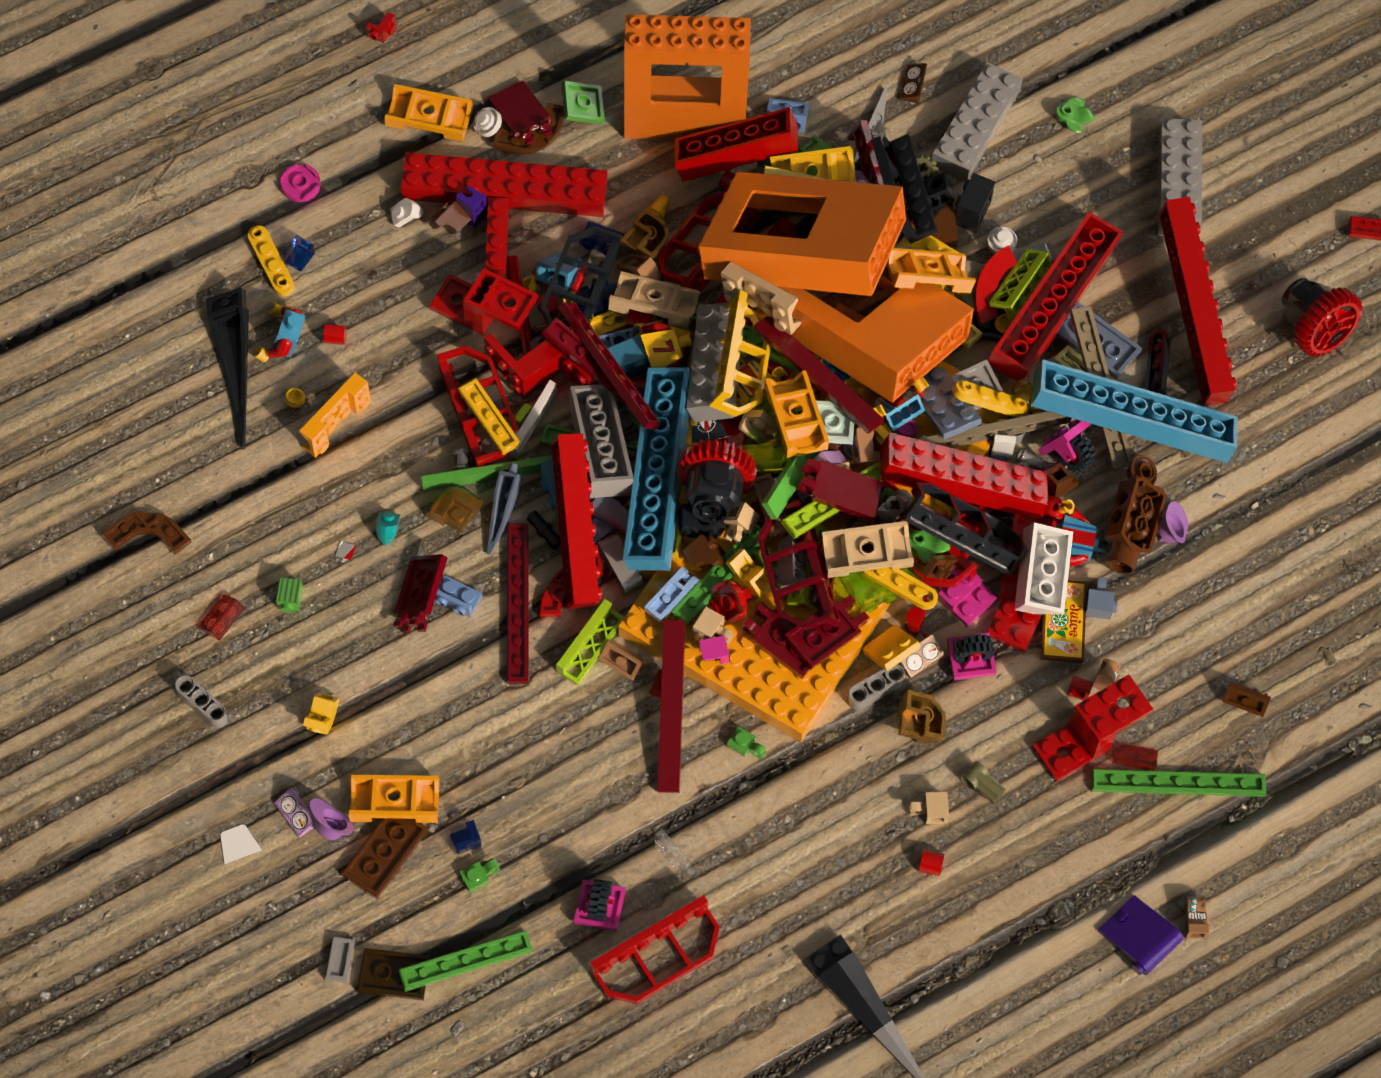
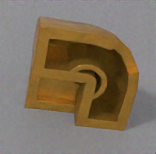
(647, 235)
(455, 508)
(921, 718)

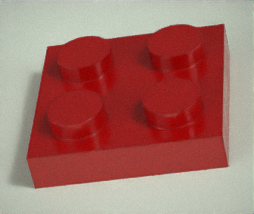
(1013, 626)

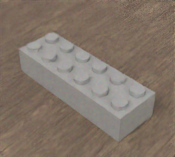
(977, 121)
(1180, 163)
(706, 357)
(597, 417)

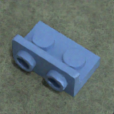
(798, 109)
(457, 596)

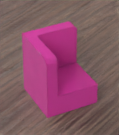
(714, 649)

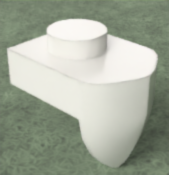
(405, 211)

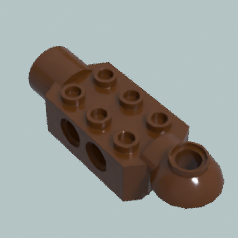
(1134, 516)

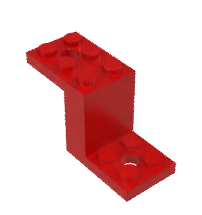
(483, 301)
(534, 367)
(1092, 728)

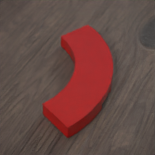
(988, 281)
(554, 594)

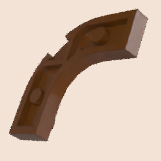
(507, 142)
(147, 523)

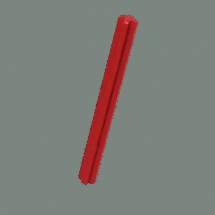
(515, 276)

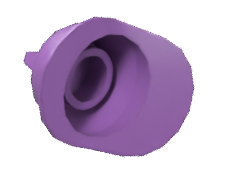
(1173, 524)
(328, 821)

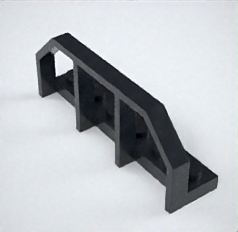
(912, 181)
(602, 270)
(960, 536)

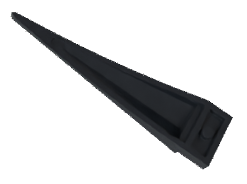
(230, 327)

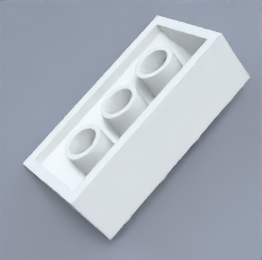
(1044, 570)

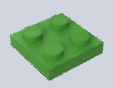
(583, 102)

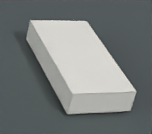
(1003, 446)

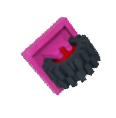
(1071, 446)
(971, 656)
(600, 905)

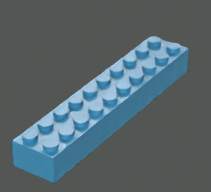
(1134, 411)
(656, 474)

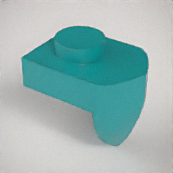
(387, 526)

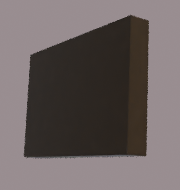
(381, 976)

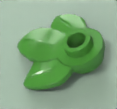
(1075, 115)
(928, 547)

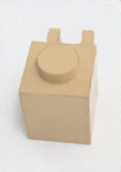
(740, 520)
(711, 625)
(934, 807)

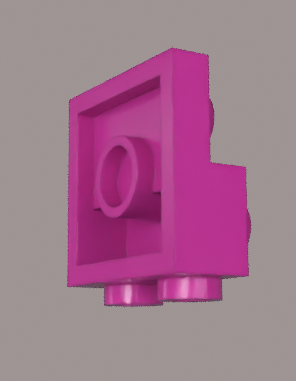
(967, 599)

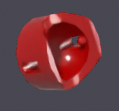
(1052, 510)

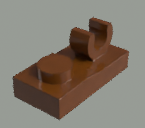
(940, 566)
(1246, 699)

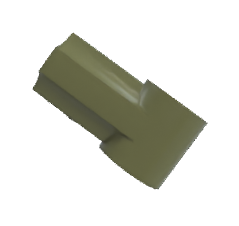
(978, 778)

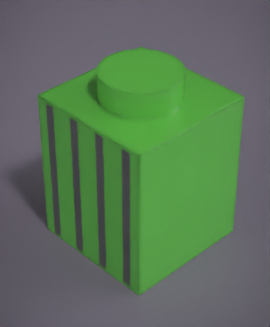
(289, 594)

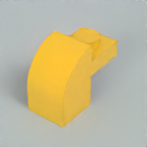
(748, 574)
(322, 713)

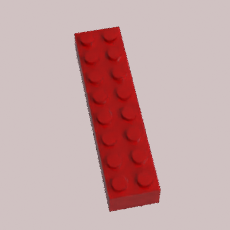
(964, 475)
(575, 521)

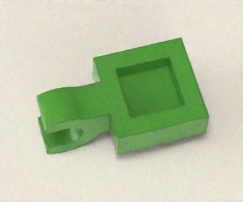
(744, 742)
(476, 875)

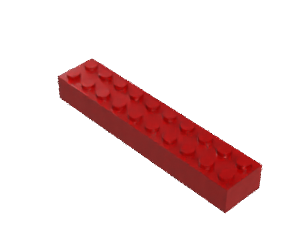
(525, 184)
(1055, 297)
(1197, 301)

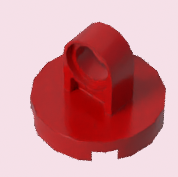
(730, 600)

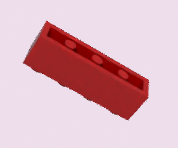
(497, 236)

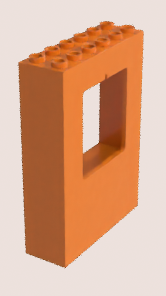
(679, 104)
(844, 247)
(893, 342)

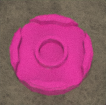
(300, 183)

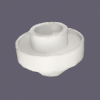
(487, 122)
(1000, 238)

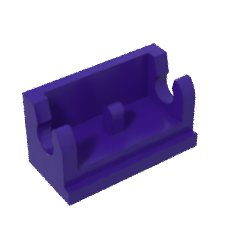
(474, 206)

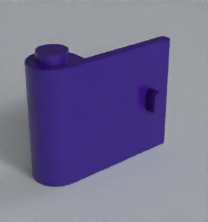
(1141, 934)

